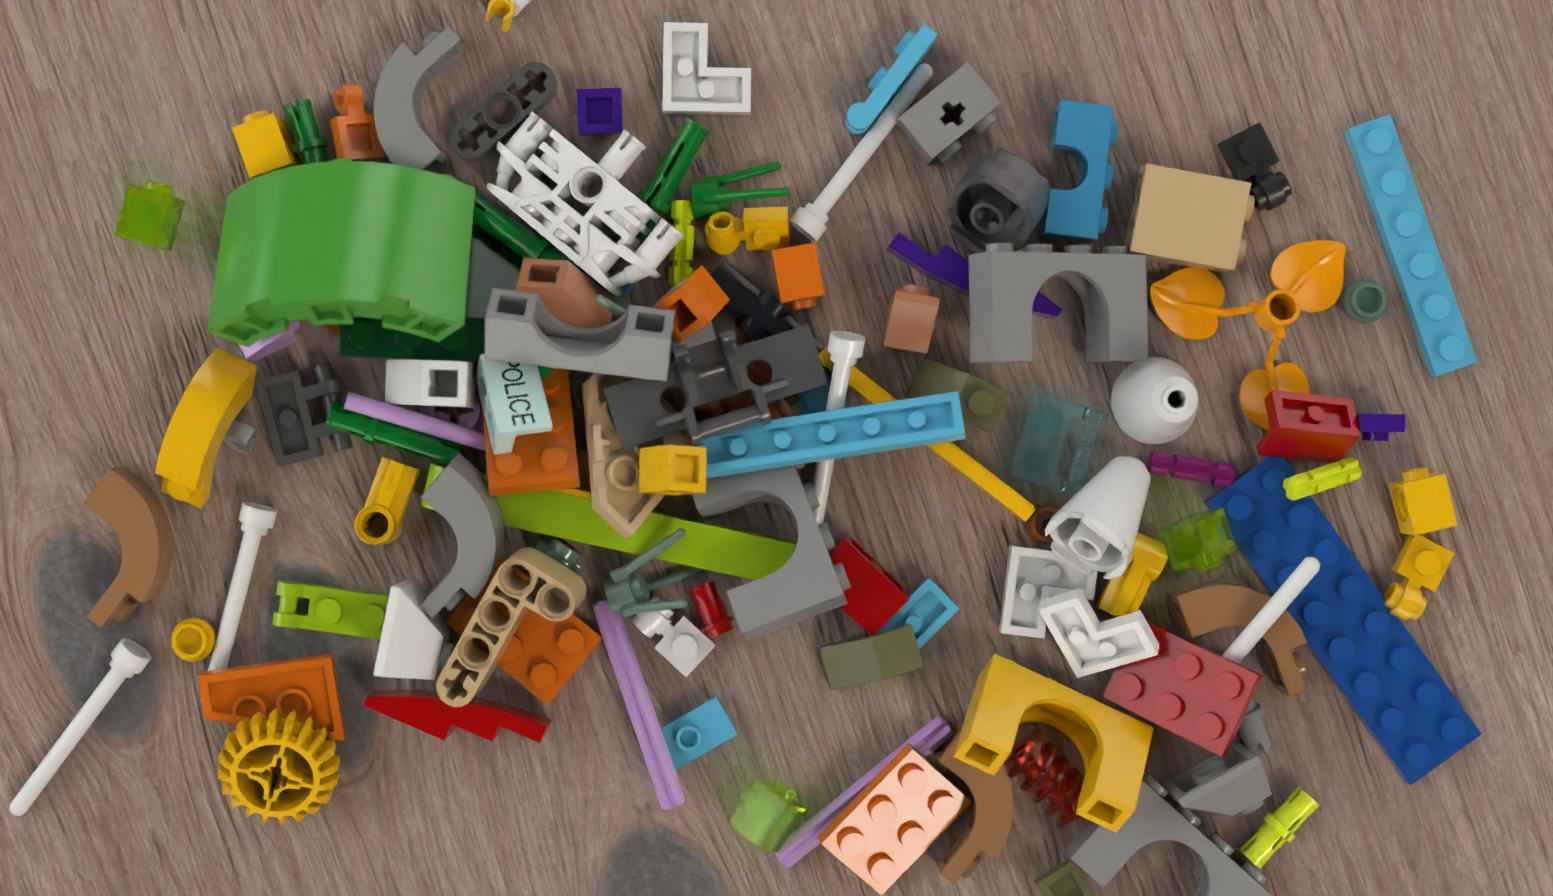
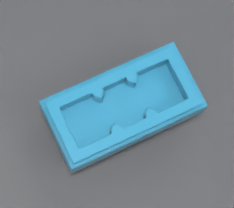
(698, 731)

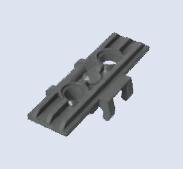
(713, 373)

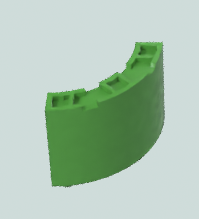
(342, 247)

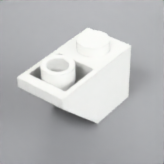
(430, 383)

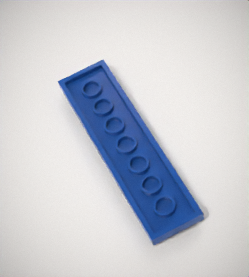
(1346, 622)

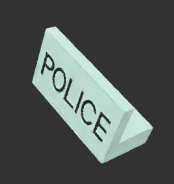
(511, 401)

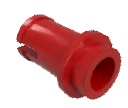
(711, 610)

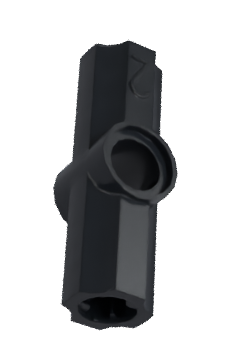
(752, 308)

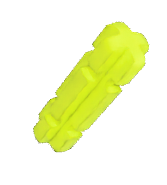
(682, 252)
(1322, 478)

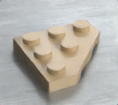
(614, 469)

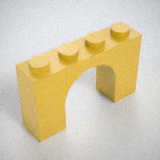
(1109, 741)

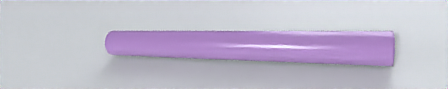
(414, 420)

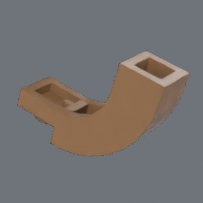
(144, 540)
(1224, 604)
(989, 817)

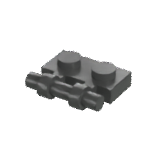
(291, 417)

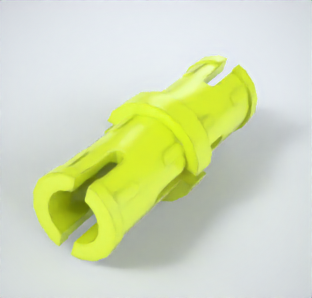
(1279, 827)

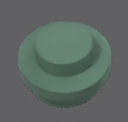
(1365, 300)

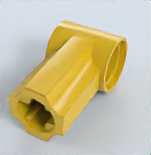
(387, 496)
(1126, 592)

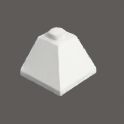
(411, 640)

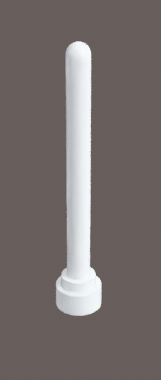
(812, 218)
(844, 350)
(255, 524)
(1272, 609)
(127, 660)

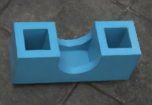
(1085, 134)

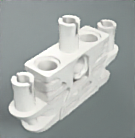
(563, 225)

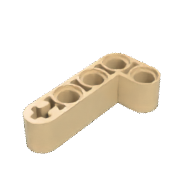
(498, 629)

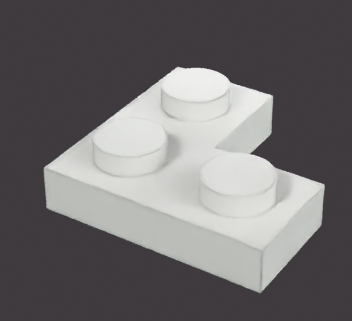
(694, 86)
(1031, 577)
(1093, 644)

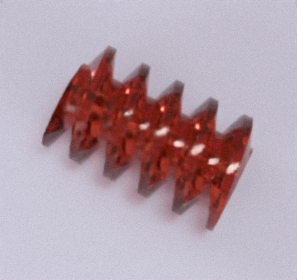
(1048, 775)

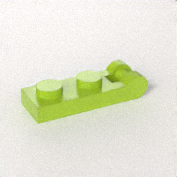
(331, 609)

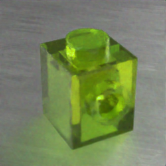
(150, 215)
(1198, 540)
(766, 814)

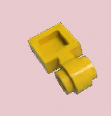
(760, 227)
(1421, 565)

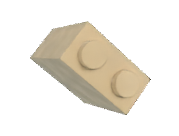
(1189, 218)

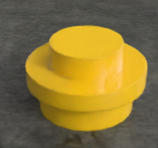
(193, 639)

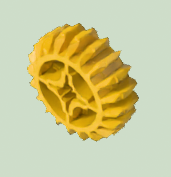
(251, 769)

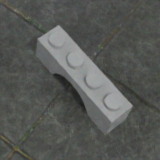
(528, 333)

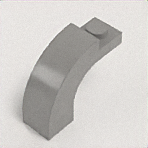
(400, 96)
(477, 520)

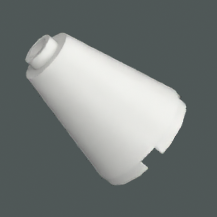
(1154, 400)
(1102, 519)

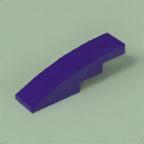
(953, 271)

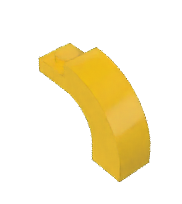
(200, 424)

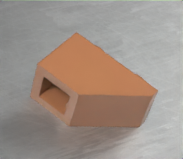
(565, 291)
(910, 319)

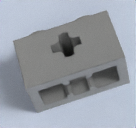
(960, 91)

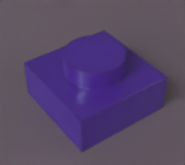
(600, 111)
(1378, 426)

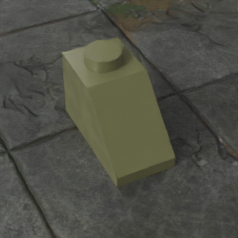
(979, 399)

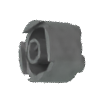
(997, 201)

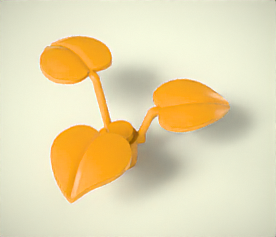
(1307, 281)

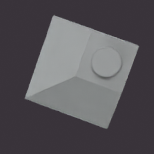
(1222, 783)

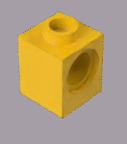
(264, 143)
(672, 470)
(1422, 502)

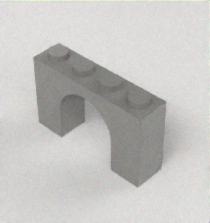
(1108, 283)
(808, 580)
(1105, 852)

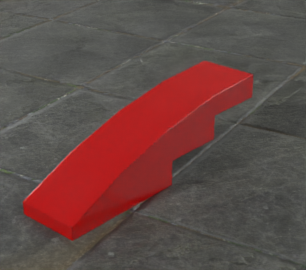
(480, 716)

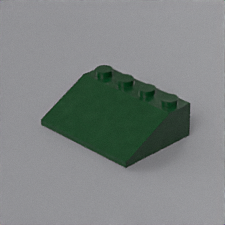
(489, 267)

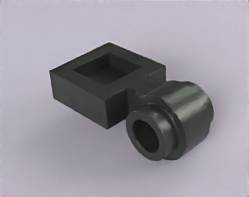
(1250, 155)

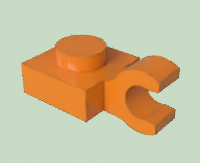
(354, 130)

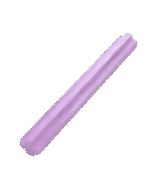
(639, 706)
(806, 838)

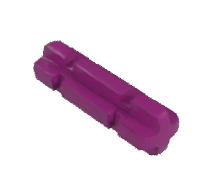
(1190, 468)

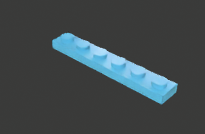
(1410, 246)
(836, 434)

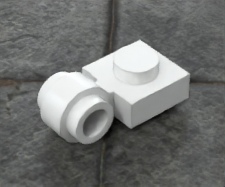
(681, 642)

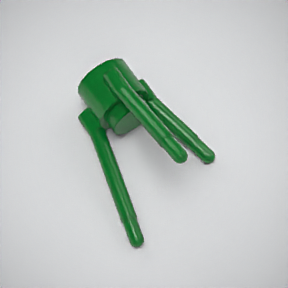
(712, 197)

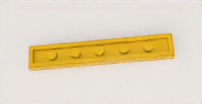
(946, 451)

